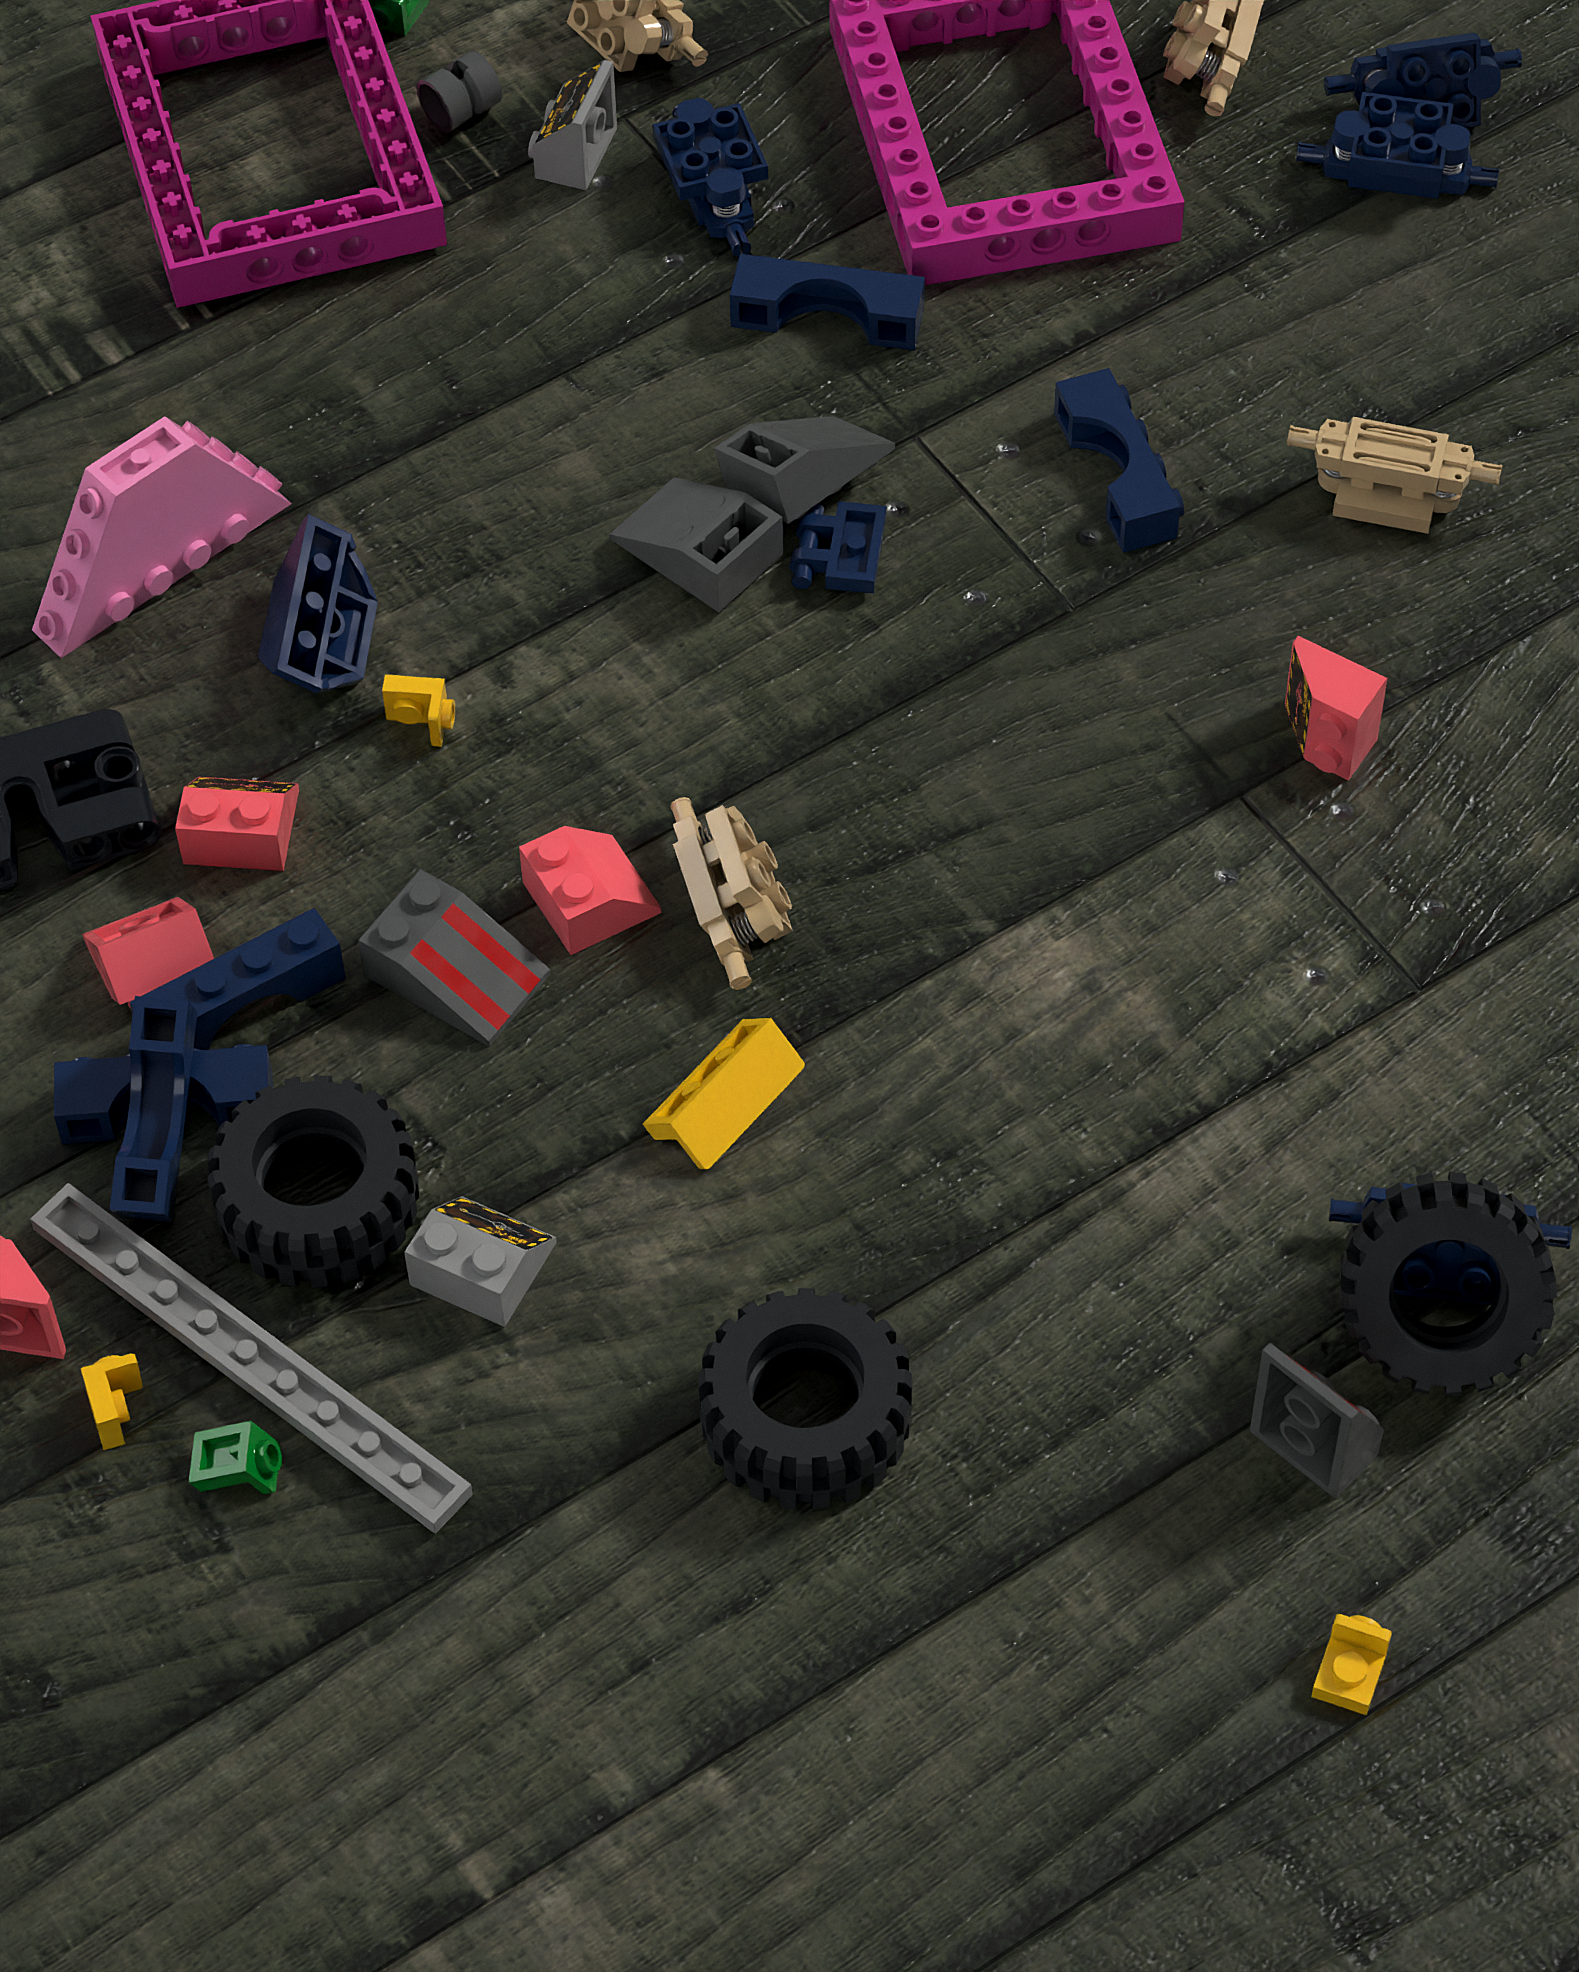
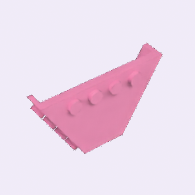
(147, 522)

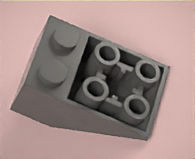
(797, 461)
(704, 538)

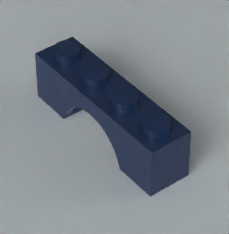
(774, 290)
(1099, 418)
(287, 960)
(95, 1093)
(153, 1137)

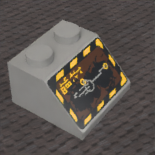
(576, 128)
(476, 1258)

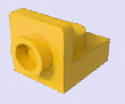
(419, 701)
(105, 1387)
(1352, 1663)

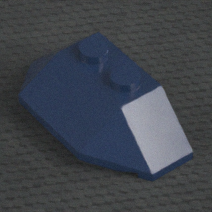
(319, 611)

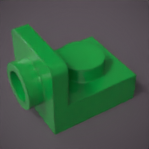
(397, 15)
(235, 1457)

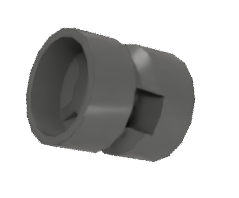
(455, 93)

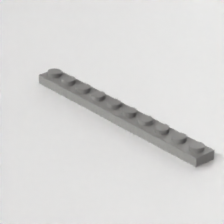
(253, 1358)

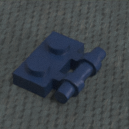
(854, 547)

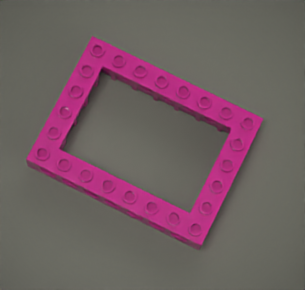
(1023, 230)
(285, 245)

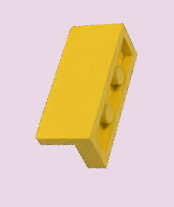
(727, 1091)

